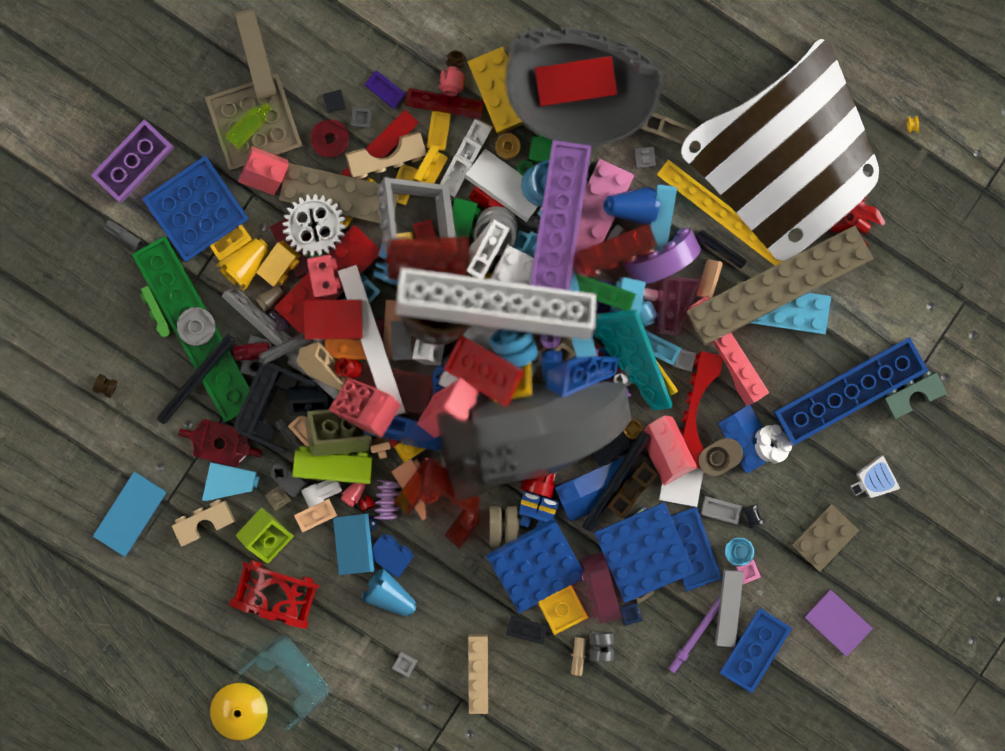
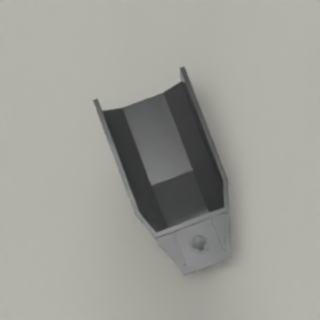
(546, 430)

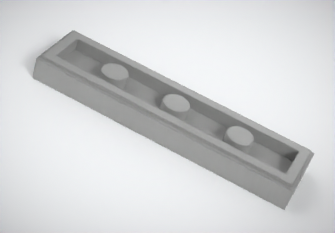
(729, 608)

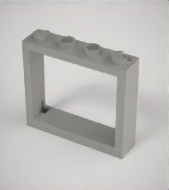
(439, 192)

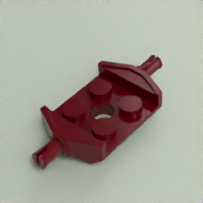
(203, 445)

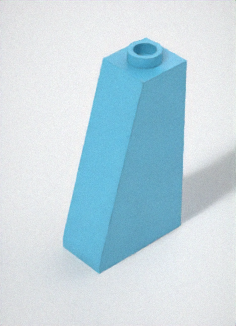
(661, 227)

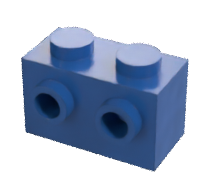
(391, 555)

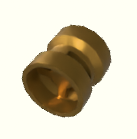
(634, 429)

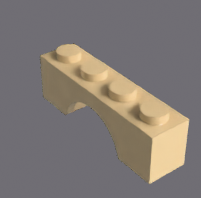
(409, 148)
(478, 673)

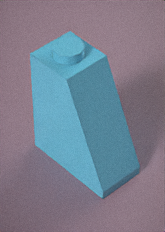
(228, 481)

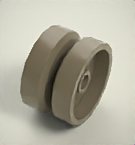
(503, 526)

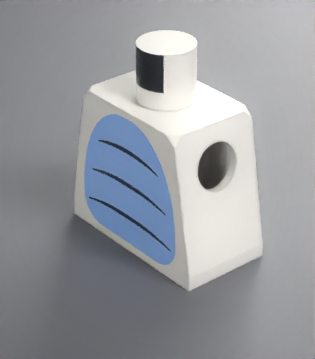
(875, 479)

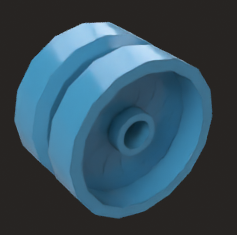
(534, 183)
(514, 346)

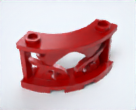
(289, 617)

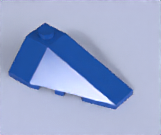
(580, 373)
(583, 491)

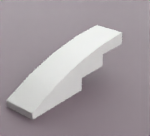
(466, 155)

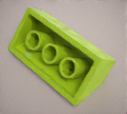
(334, 467)

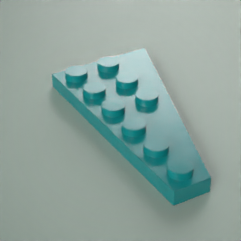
(627, 339)

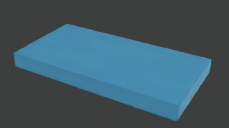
(129, 514)

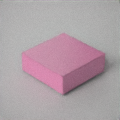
(750, 572)

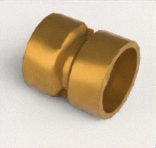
(507, 146)

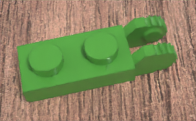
(156, 312)

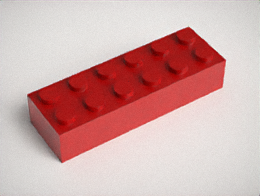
(353, 250)

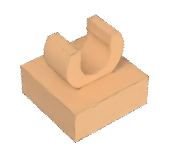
(380, 445)

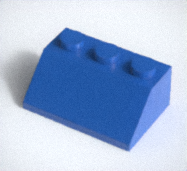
(743, 427)

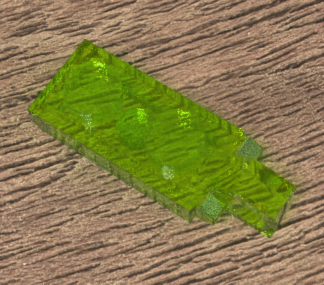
(248, 125)

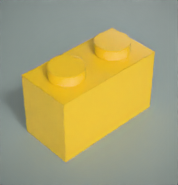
(278, 264)

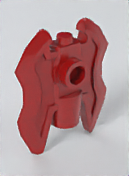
(857, 217)

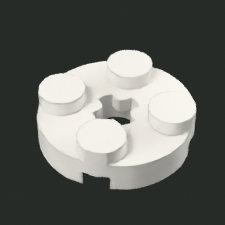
(781, 444)

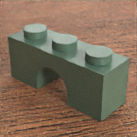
(928, 385)

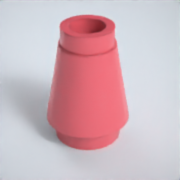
(353, 493)

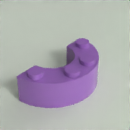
(666, 261)

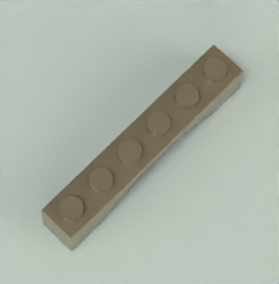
(669, 130)

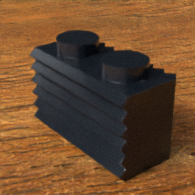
(618, 446)

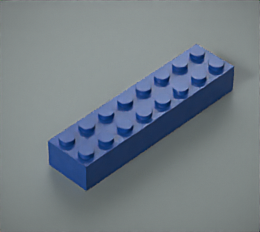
(850, 391)

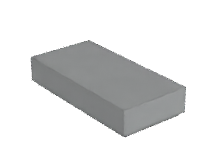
(721, 510)

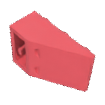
(365, 407)

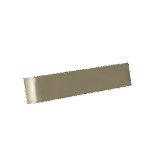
(255, 53)

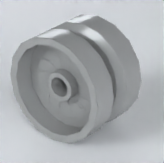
(503, 216)

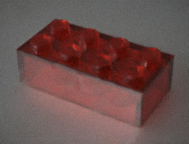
(616, 249)
(433, 255)
(412, 387)

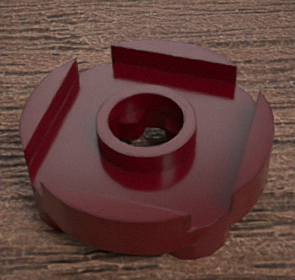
(319, 141)

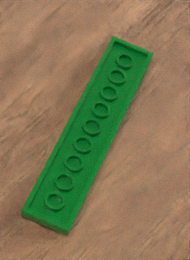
(175, 295)

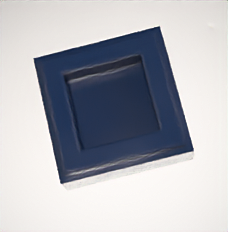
(630, 613)

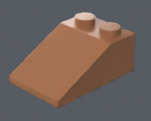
(403, 474)

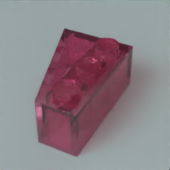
(673, 302)
(600, 588)

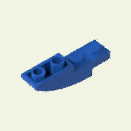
(410, 434)

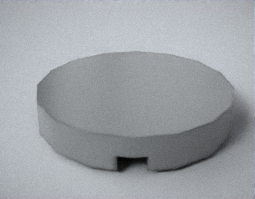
(196, 326)

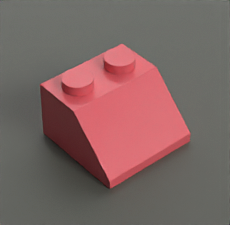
(263, 171)

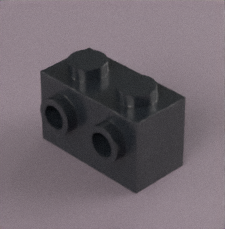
(307, 399)

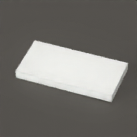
(500, 183)

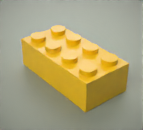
(490, 77)

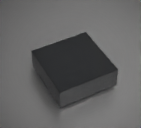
(334, 101)

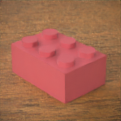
(453, 400)

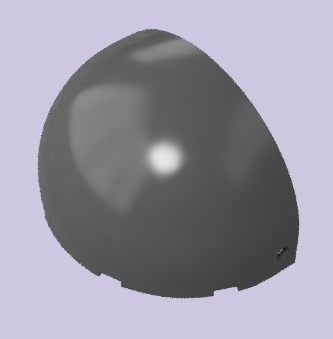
(583, 121)

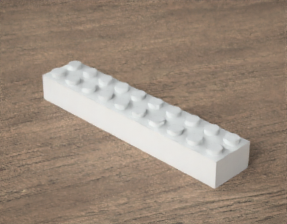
(495, 304)

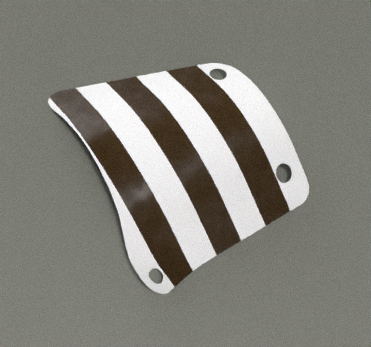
(790, 154)

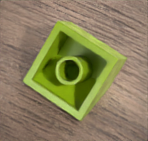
(264, 535)

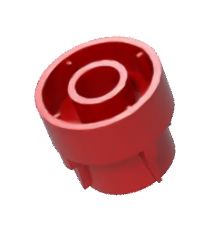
(540, 485)

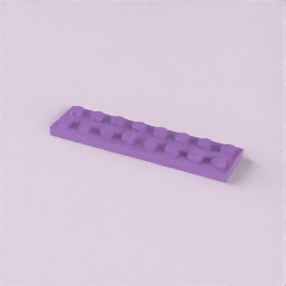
(560, 215)

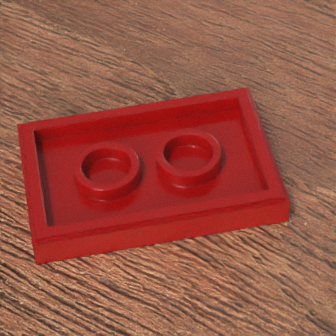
(333, 319)

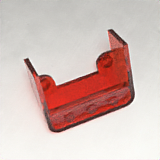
(426, 485)

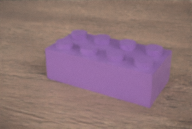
(132, 161)

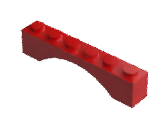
(707, 369)

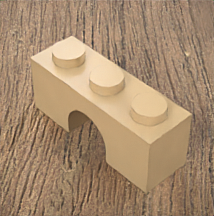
(187, 528)

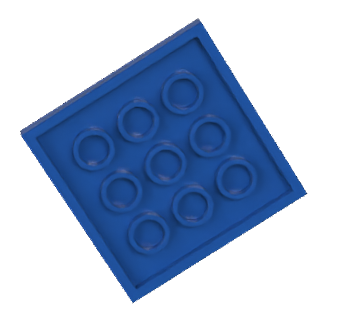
(195, 208)
(644, 552)
(536, 565)

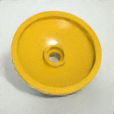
(242, 698)

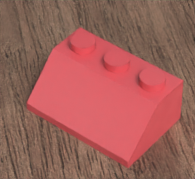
(668, 450)

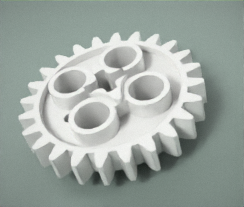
(330, 221)

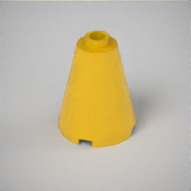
(243, 263)

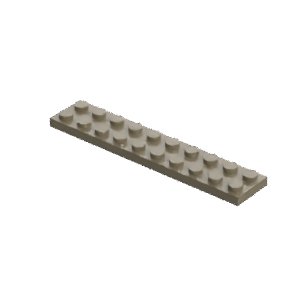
(779, 285)

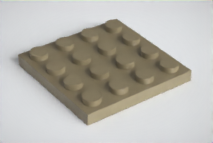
(275, 135)

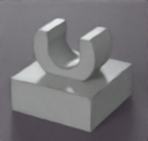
(645, 157)

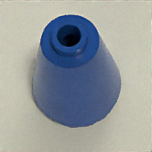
(634, 205)

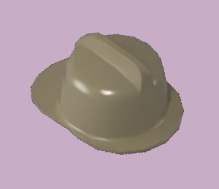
(720, 457)

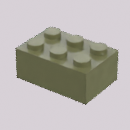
(333, 435)

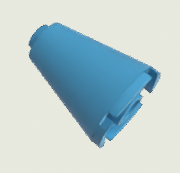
(388, 595)

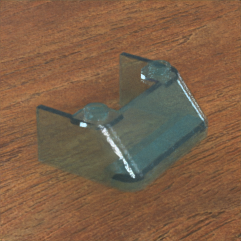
(298, 670)

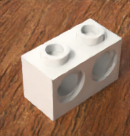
(427, 353)

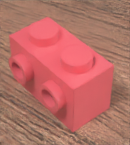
(323, 276)

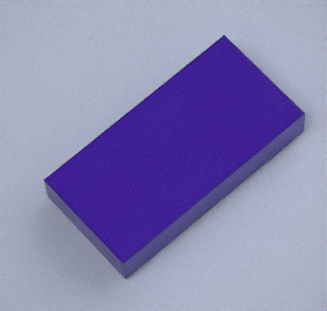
(385, 89)

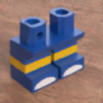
(529, 506)

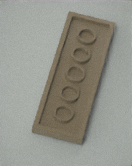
(354, 196)

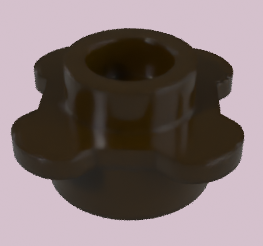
(456, 59)

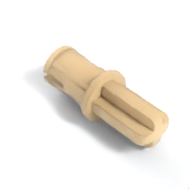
(578, 656)

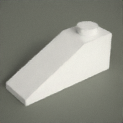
(485, 248)

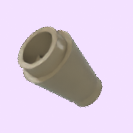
(269, 298)

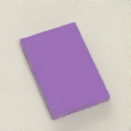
(838, 622)

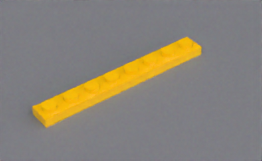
(713, 207)

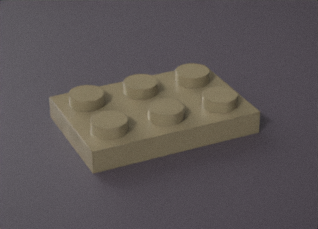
(825, 537)

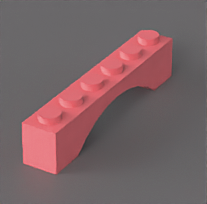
(744, 375)

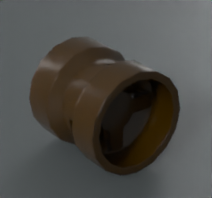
(105, 386)

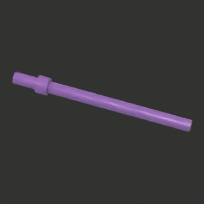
(682, 654)

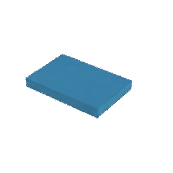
(353, 544)

